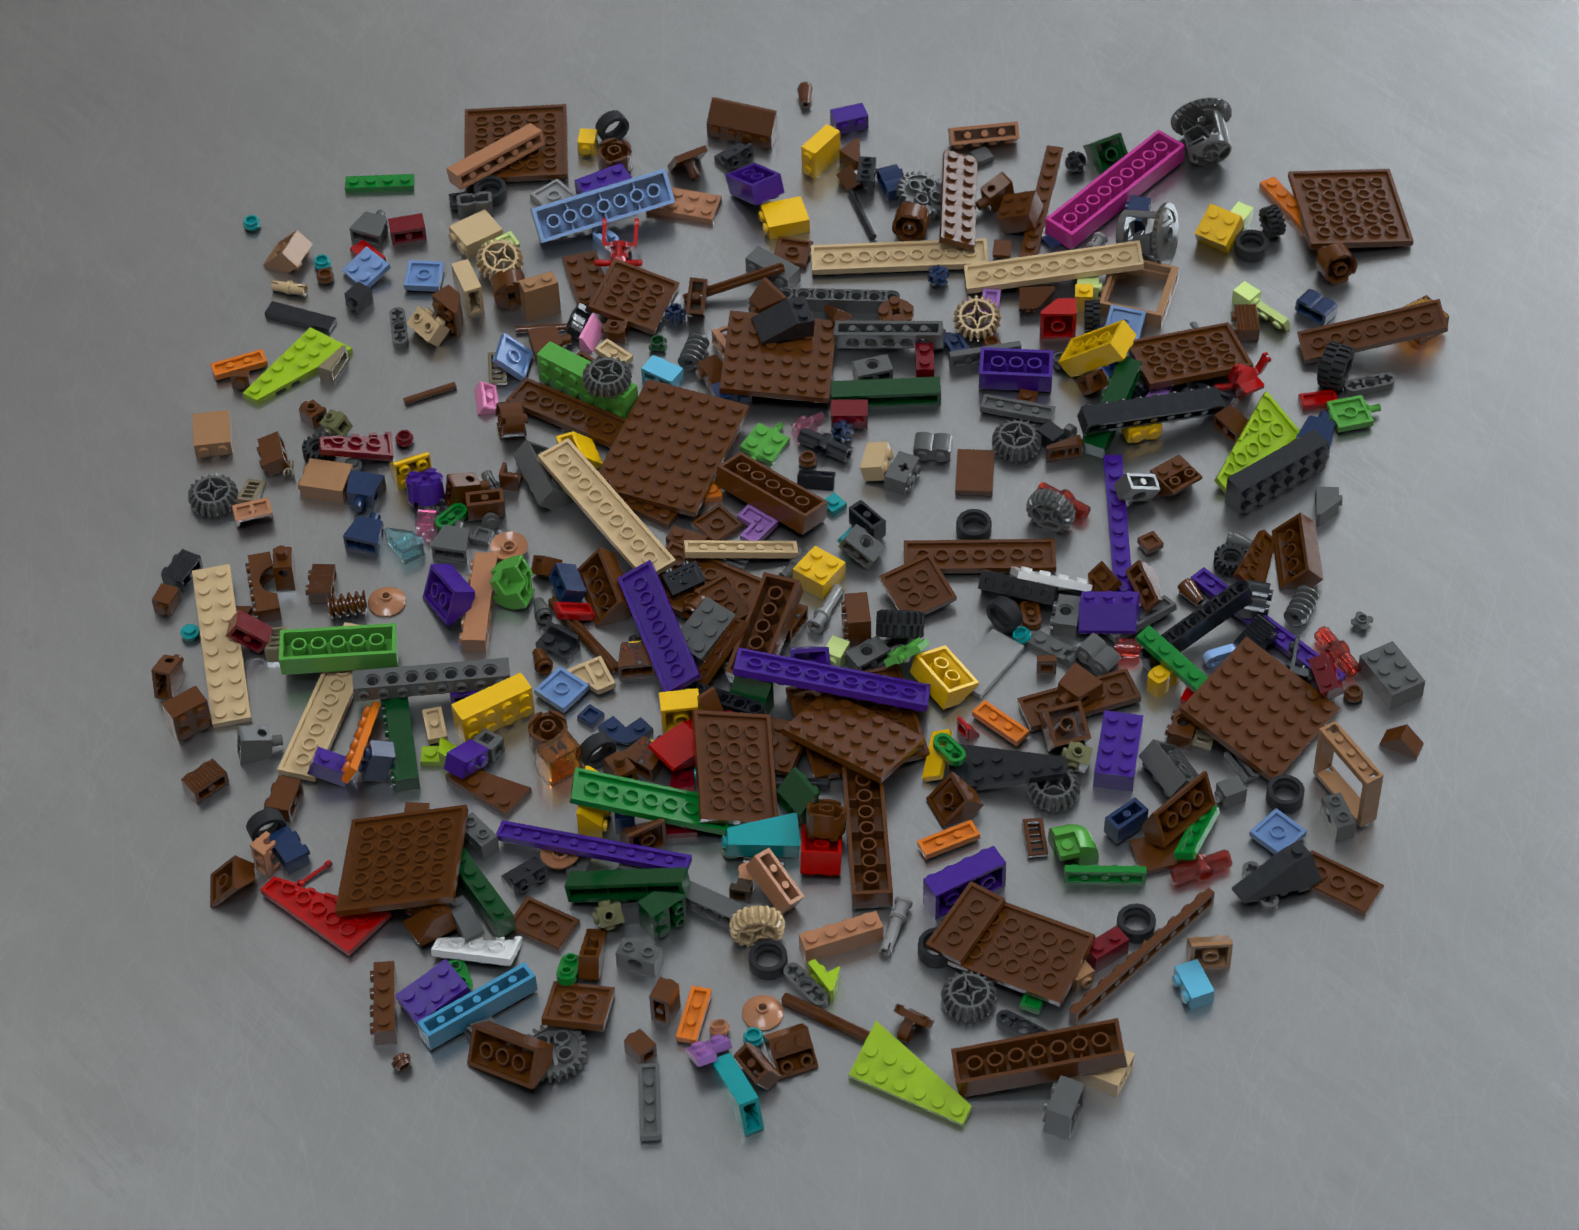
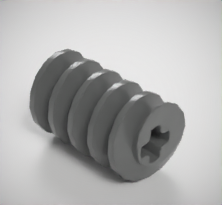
(693, 351)
(1301, 605)

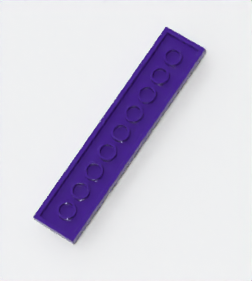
(831, 679)

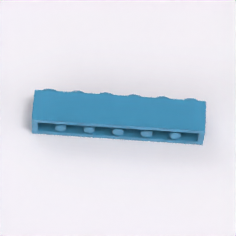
(477, 1005)

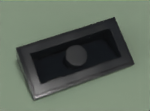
(816, 479)

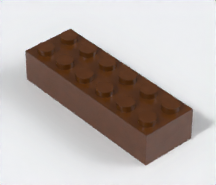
(771, 493)
(768, 617)

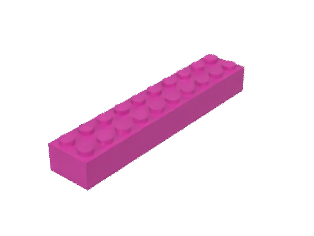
(1113, 188)

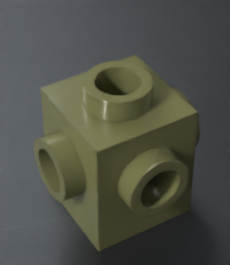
(336, 423)
(1077, 756)
(615, 917)

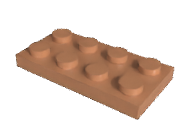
(691, 206)

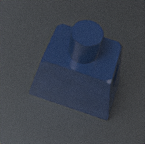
(1322, 425)
(364, 489)
(365, 534)

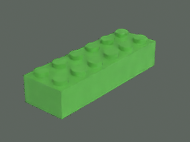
(565, 372)
(338, 648)

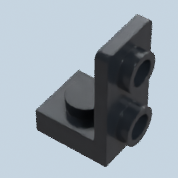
(1302, 670)

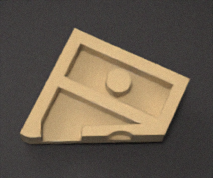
(595, 674)

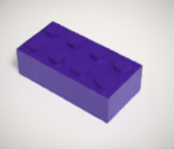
(1015, 369)
(1118, 751)
(945, 886)

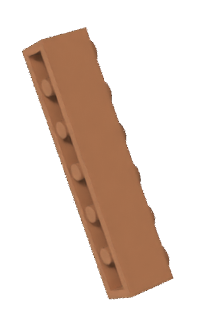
(495, 156)
(478, 619)

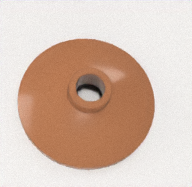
(509, 544)
(387, 601)
(557, 859)
(762, 1019)

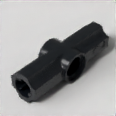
(825, 444)

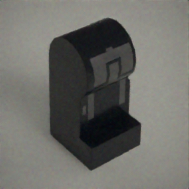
(578, 320)

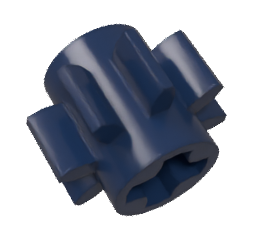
(938, 275)
(675, 314)
(842, 431)

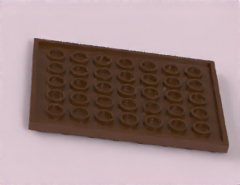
(672, 447)

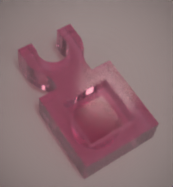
(803, 421)
(425, 523)

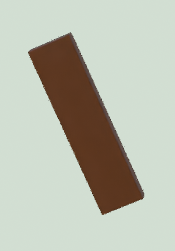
(721, 649)

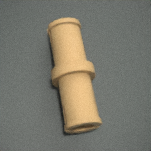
(289, 287)

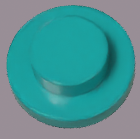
(251, 222)
(322, 261)
(190, 632)
(1021, 635)
(753, 1036)

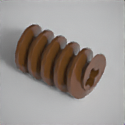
(347, 604)

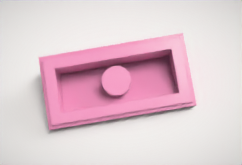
(590, 335)
(485, 398)

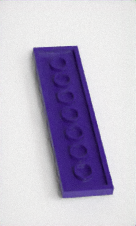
(659, 627)

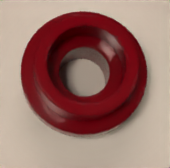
(404, 438)

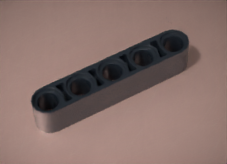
(732, 701)

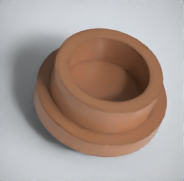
(719, 1026)

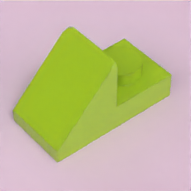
(436, 754)
(827, 980)

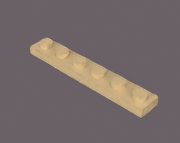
(740, 549)

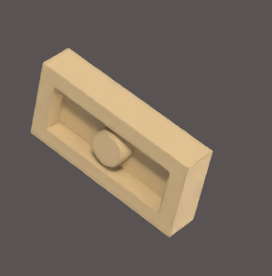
(609, 348)
(434, 724)

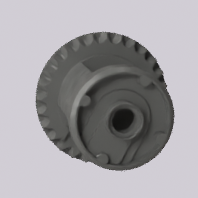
(1201, 146)
(1164, 235)

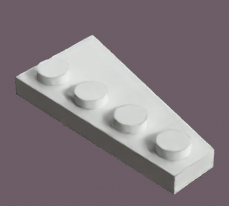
(1046, 578)
(478, 950)

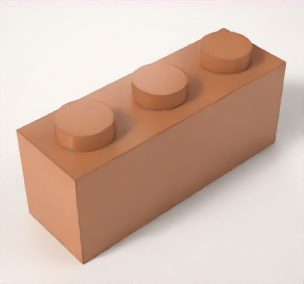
(774, 881)

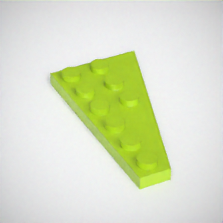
(295, 364)
(1263, 434)
(899, 1073)

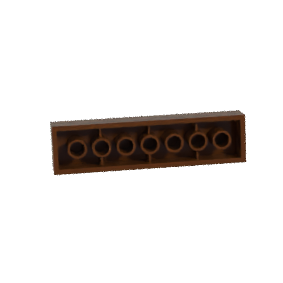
(867, 841)
(1038, 1057)

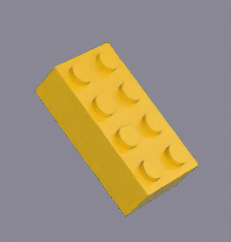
(1097, 349)
(493, 707)

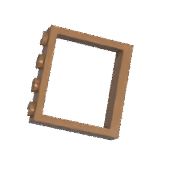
(1152, 270)
(1334, 739)

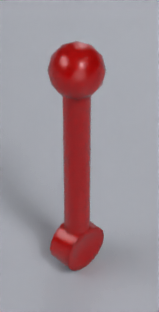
(327, 864)

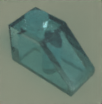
(405, 544)

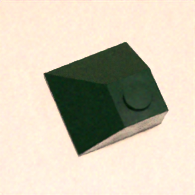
(1105, 152)

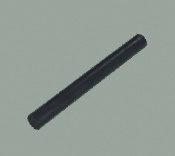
(861, 213)

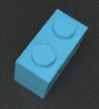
(662, 371)
(1193, 984)

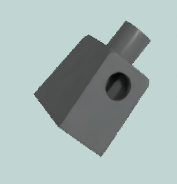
(371, 228)
(452, 543)
(256, 743)

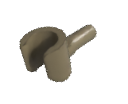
(289, 471)

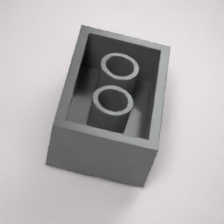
(706, 628)
(1391, 675)

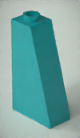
(776, 833)
(738, 1094)

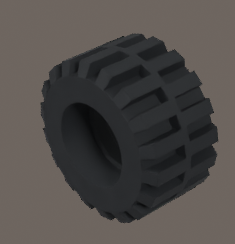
(1335, 365)
(900, 623)

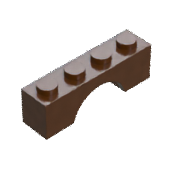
(267, 603)

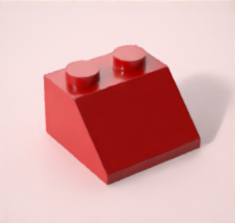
(1059, 319)

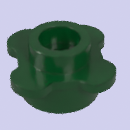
(657, 343)

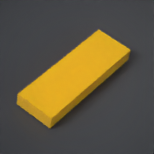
(934, 763)

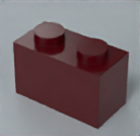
(407, 229)
(924, 360)
(853, 411)
(249, 631)
(1326, 676)
(1107, 949)

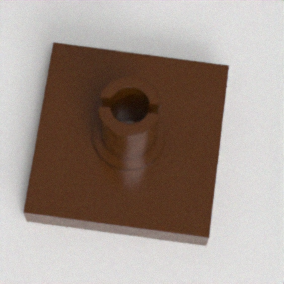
(688, 160)

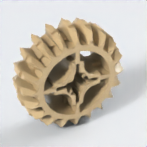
(496, 252)
(961, 319)
(756, 924)

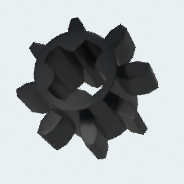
(1075, 161)

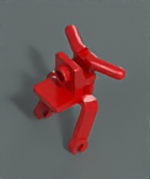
(619, 249)
(1246, 379)

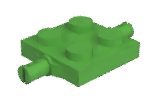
(1351, 413)
(765, 443)
(900, 653)

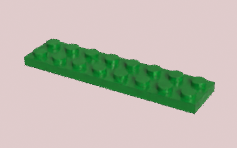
(639, 799)

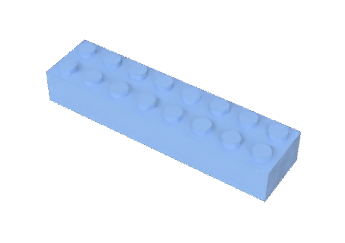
(608, 202)

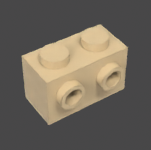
(428, 326)
(876, 460)

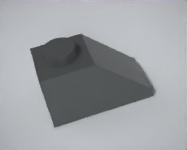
(1326, 503)
(465, 919)

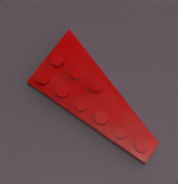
(319, 914)

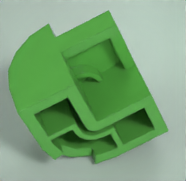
(512, 583)
(1073, 842)

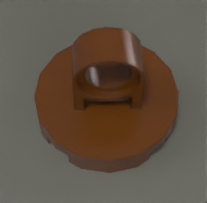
(911, 1022)

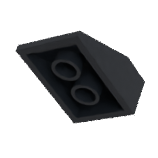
(785, 321)

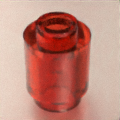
(1127, 648)

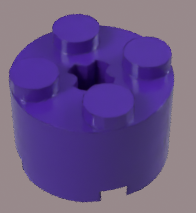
(425, 487)

